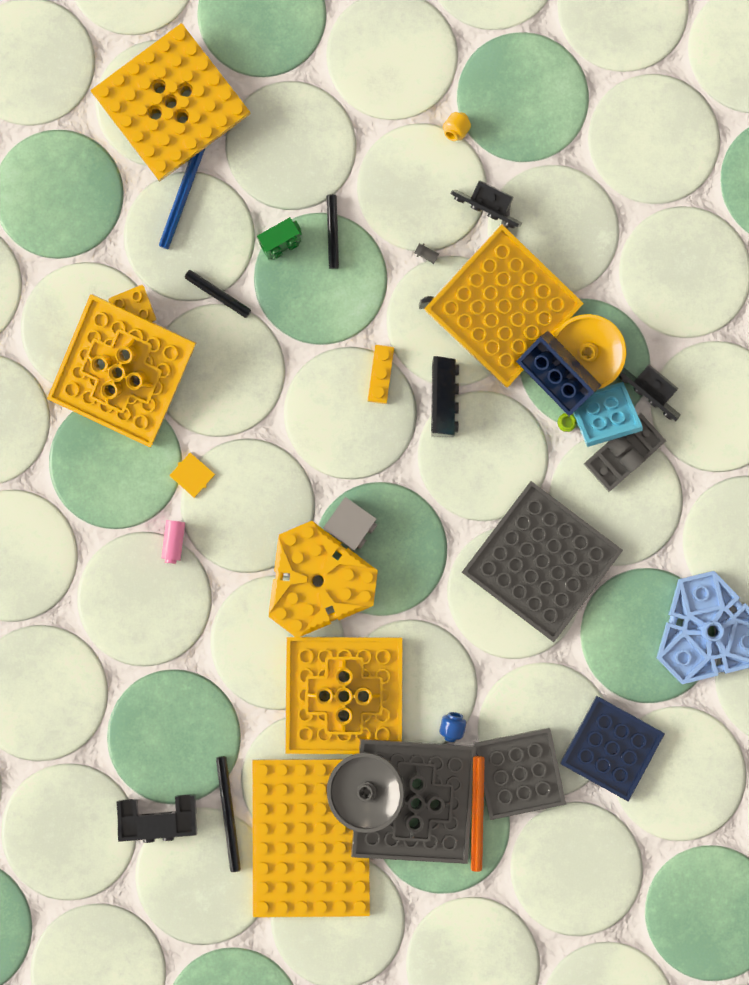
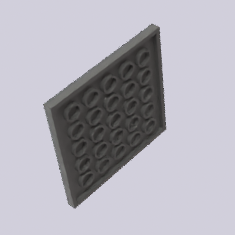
(542, 561)

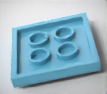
(607, 415)

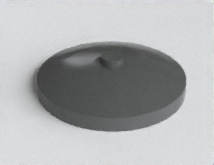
(366, 792)

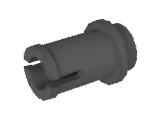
(426, 253)

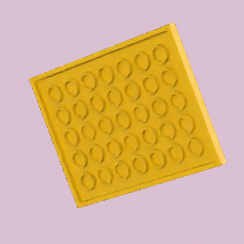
(301, 847)

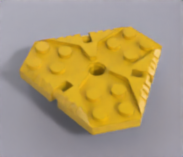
(300, 604)

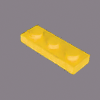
(380, 374)

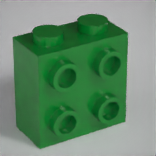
(280, 238)

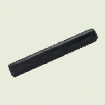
(332, 225)
(217, 293)

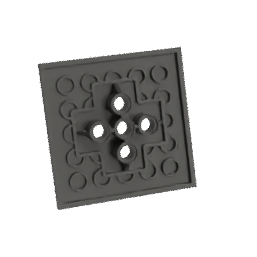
(440, 831)

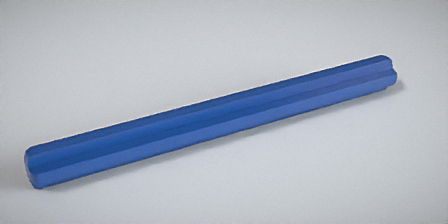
(180, 200)

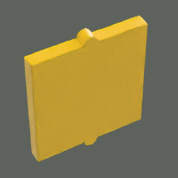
(192, 475)

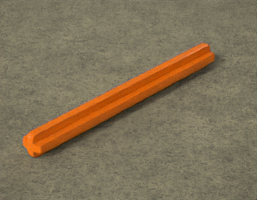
(477, 813)

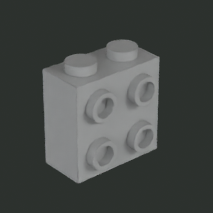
(350, 524)

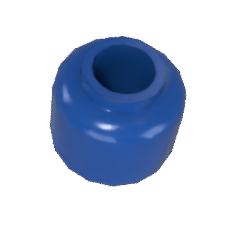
(452, 726)

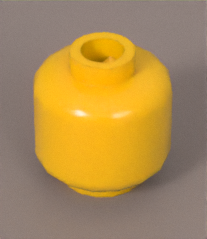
(456, 126)

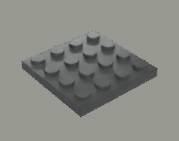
(520, 773)

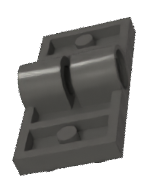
(624, 455)

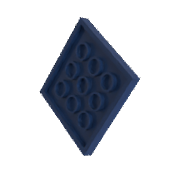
(612, 748)

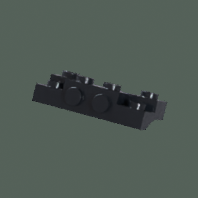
(153, 826)

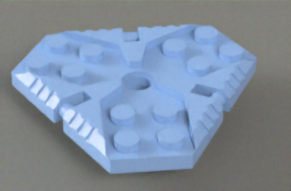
(688, 648)

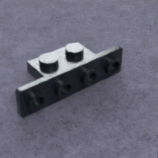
(489, 200)
(654, 387)

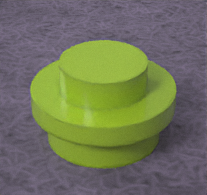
(566, 423)

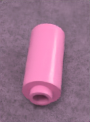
(173, 541)

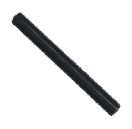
(228, 814)

